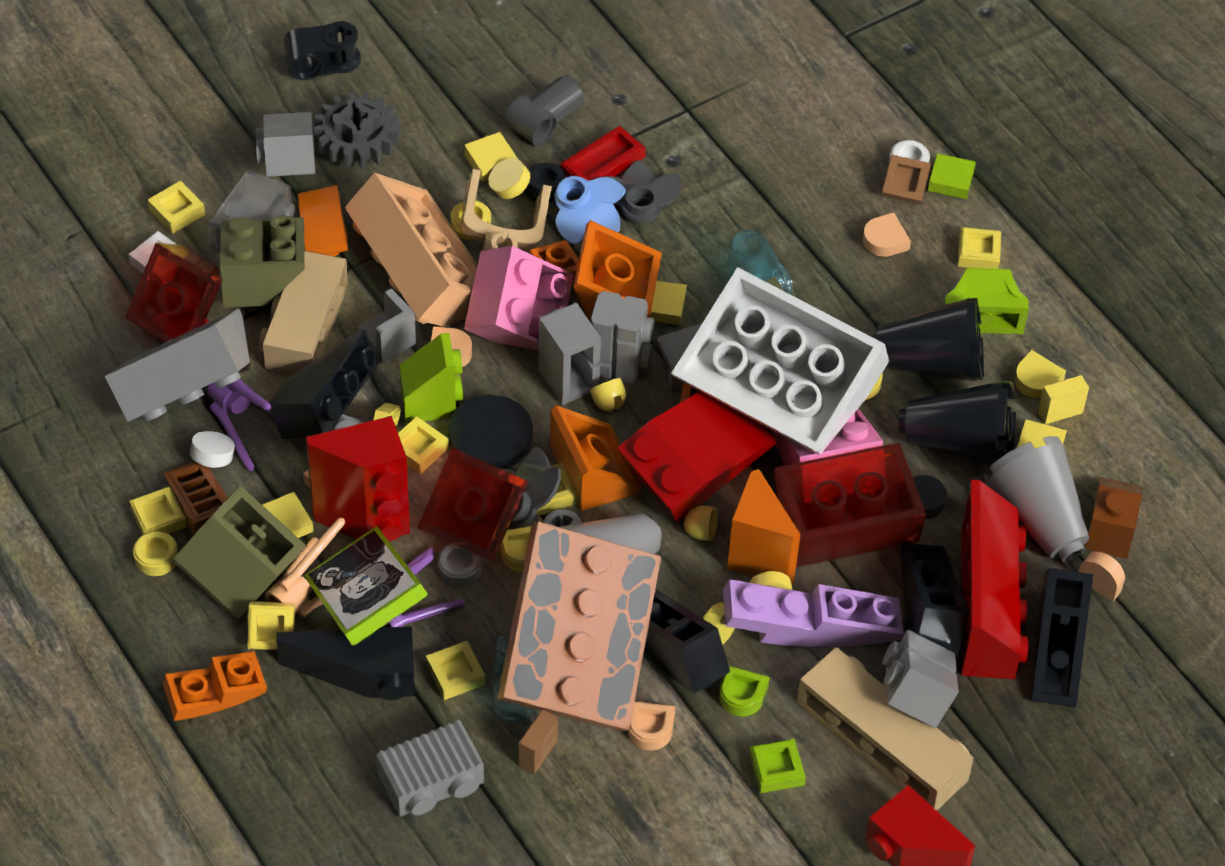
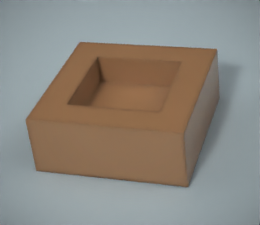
(906, 179)
(538, 741)

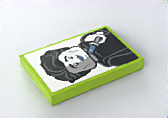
(365, 585)

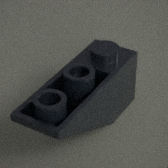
(323, 390)

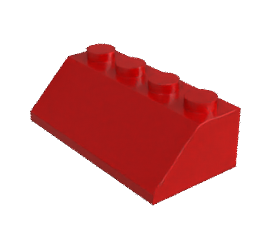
(992, 585)

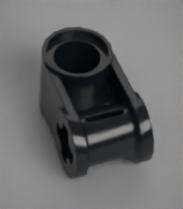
(318, 53)

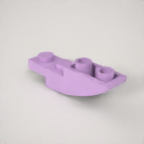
(815, 619)

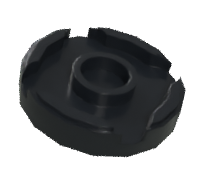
(492, 430)

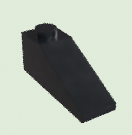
(932, 596)
(1061, 636)
(685, 644)
(372, 668)

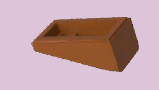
(213, 488)

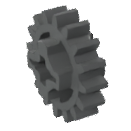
(356, 129)

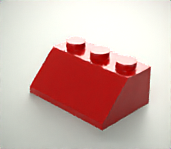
(360, 478)

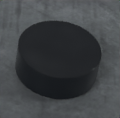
(541, 175)
(932, 494)

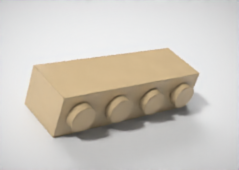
(898, 745)

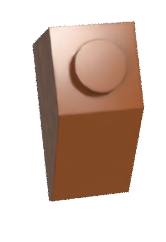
(1114, 517)

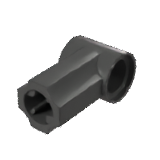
(538, 116)

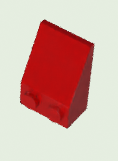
(693, 452)

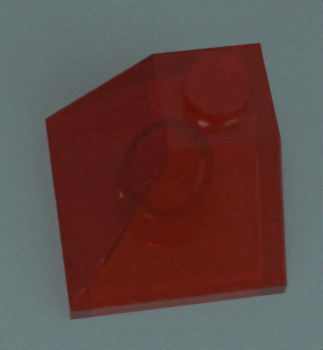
(173, 276)
(472, 504)

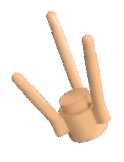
(293, 586)

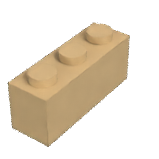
(304, 315)

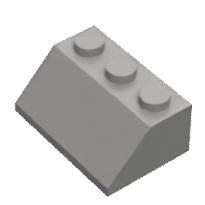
(181, 368)

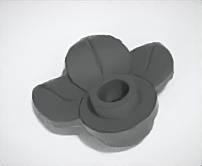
(645, 193)
(541, 487)

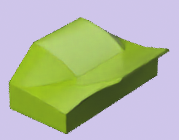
(999, 299)

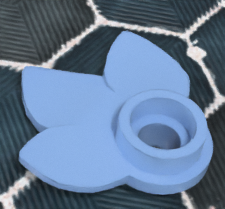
(593, 205)

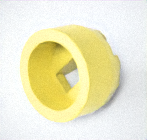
(609, 395)
(702, 522)

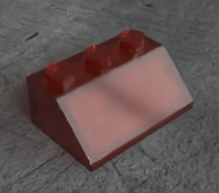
(851, 503)

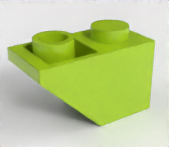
(431, 381)

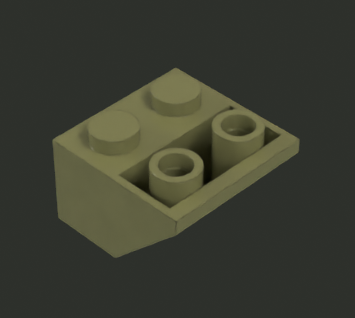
(259, 258)
(238, 552)

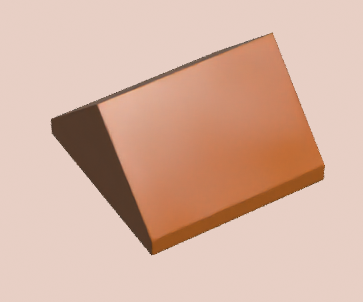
(615, 266)
(590, 458)
(762, 532)

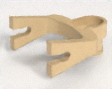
(499, 237)

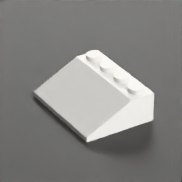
(781, 362)

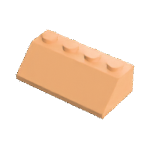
(415, 248)

